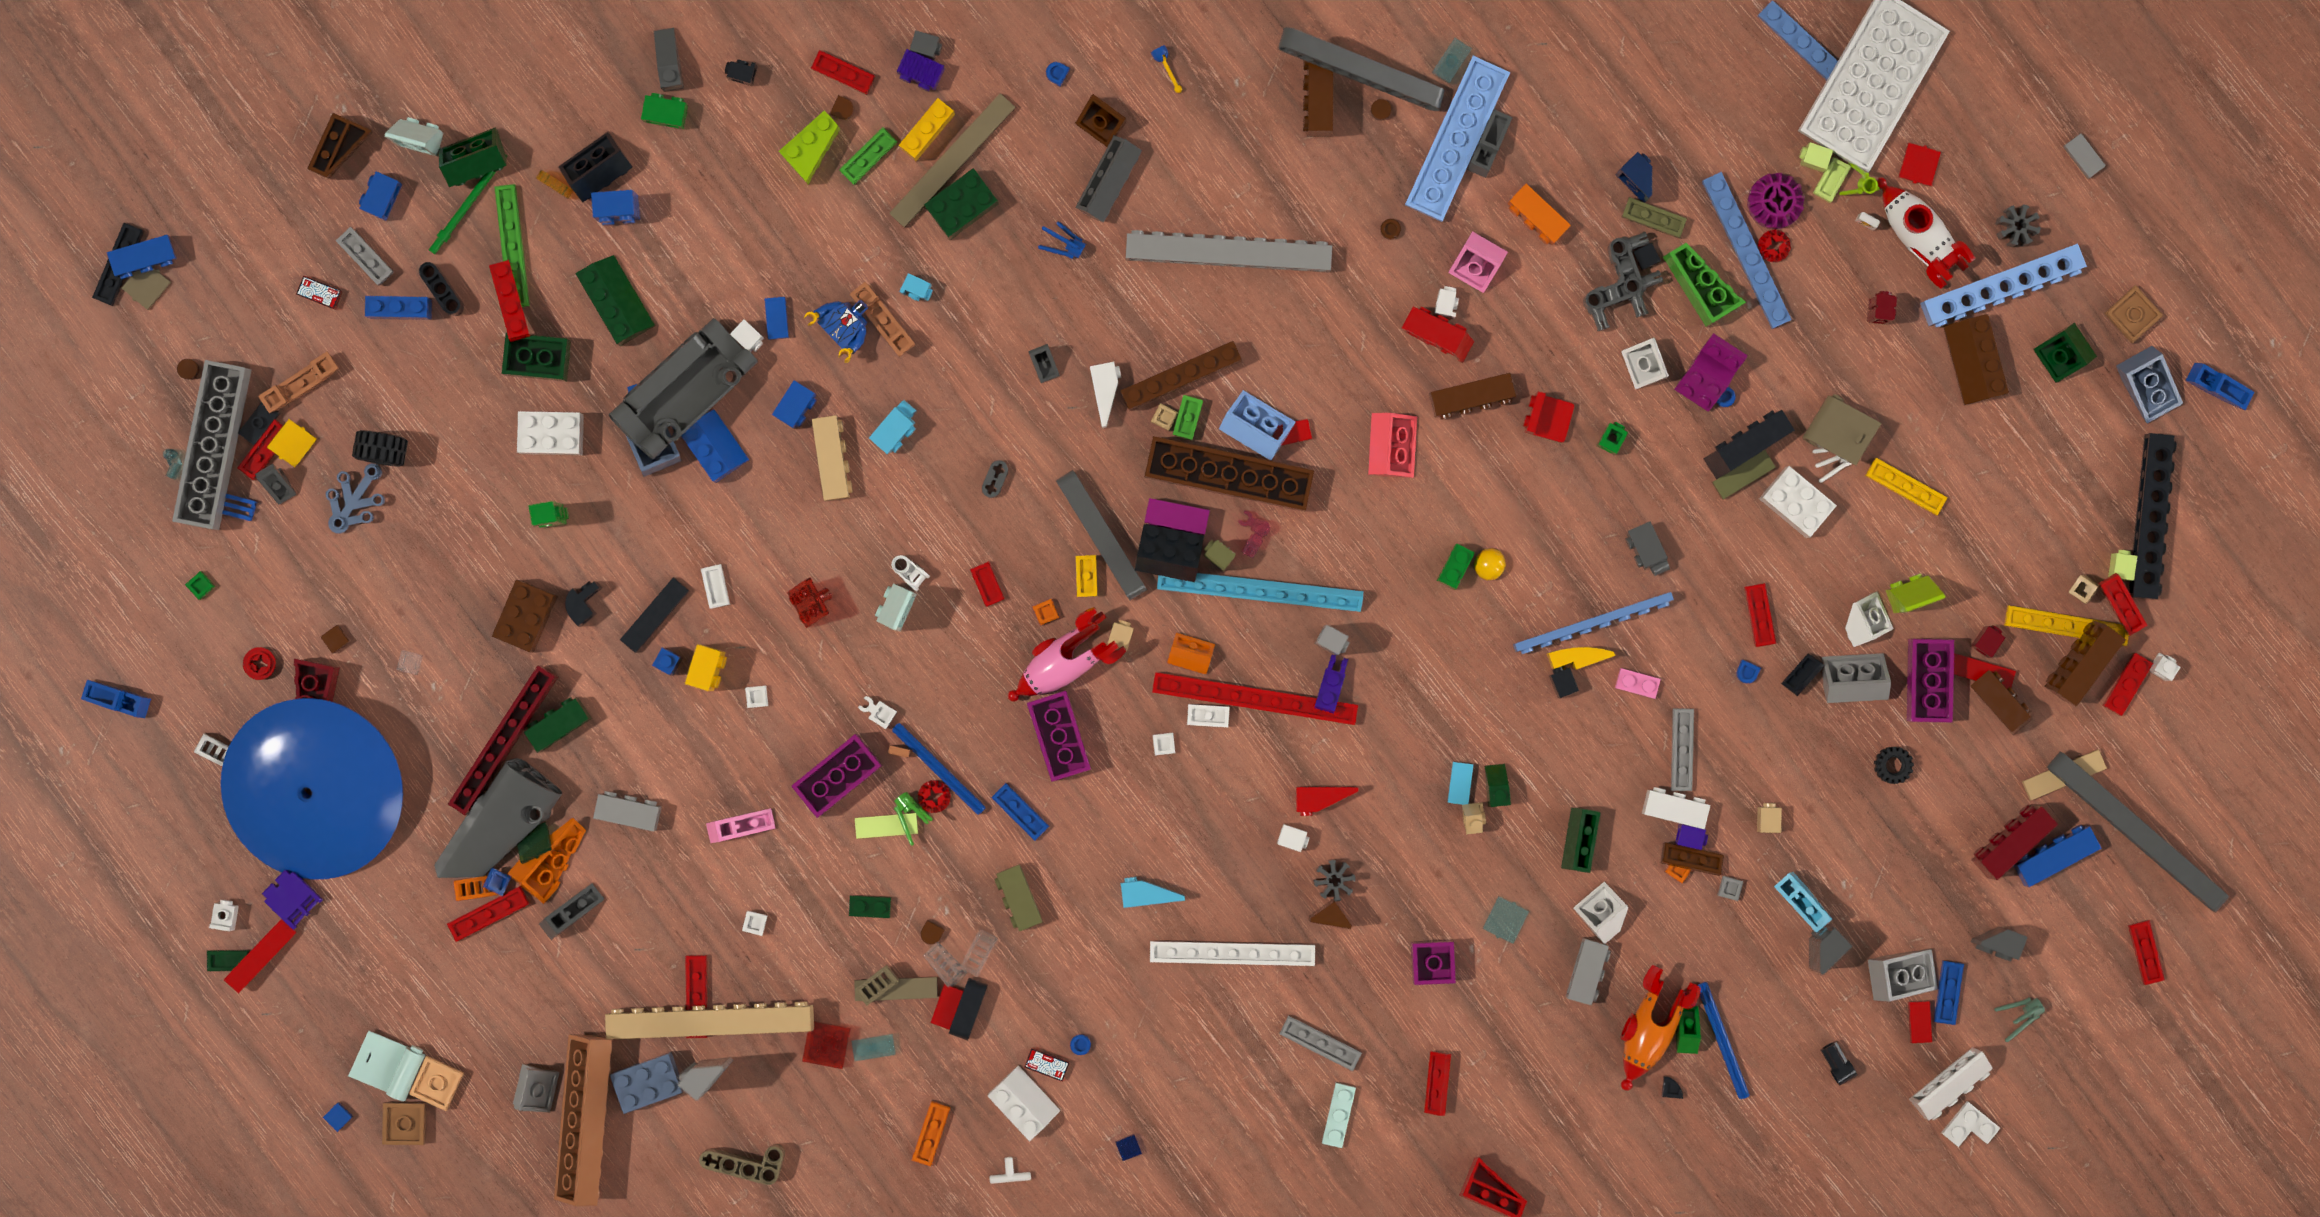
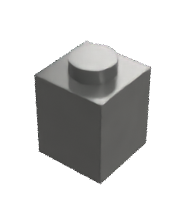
(926, 45)

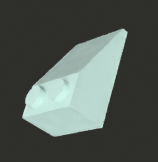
(415, 136)
(896, 607)

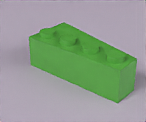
(1702, 285)

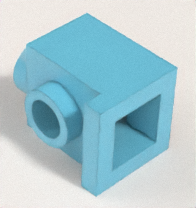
(916, 288)

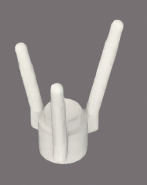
(1830, 460)

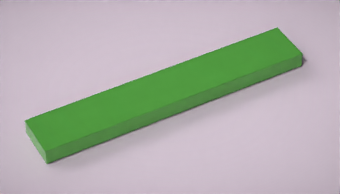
(512, 237)

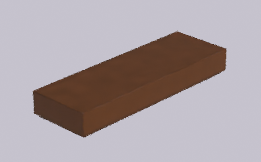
(1692, 859)

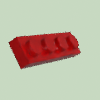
(509, 300)

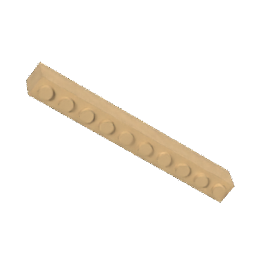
(709, 1021)

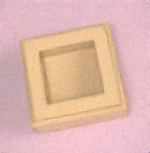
(1164, 417)

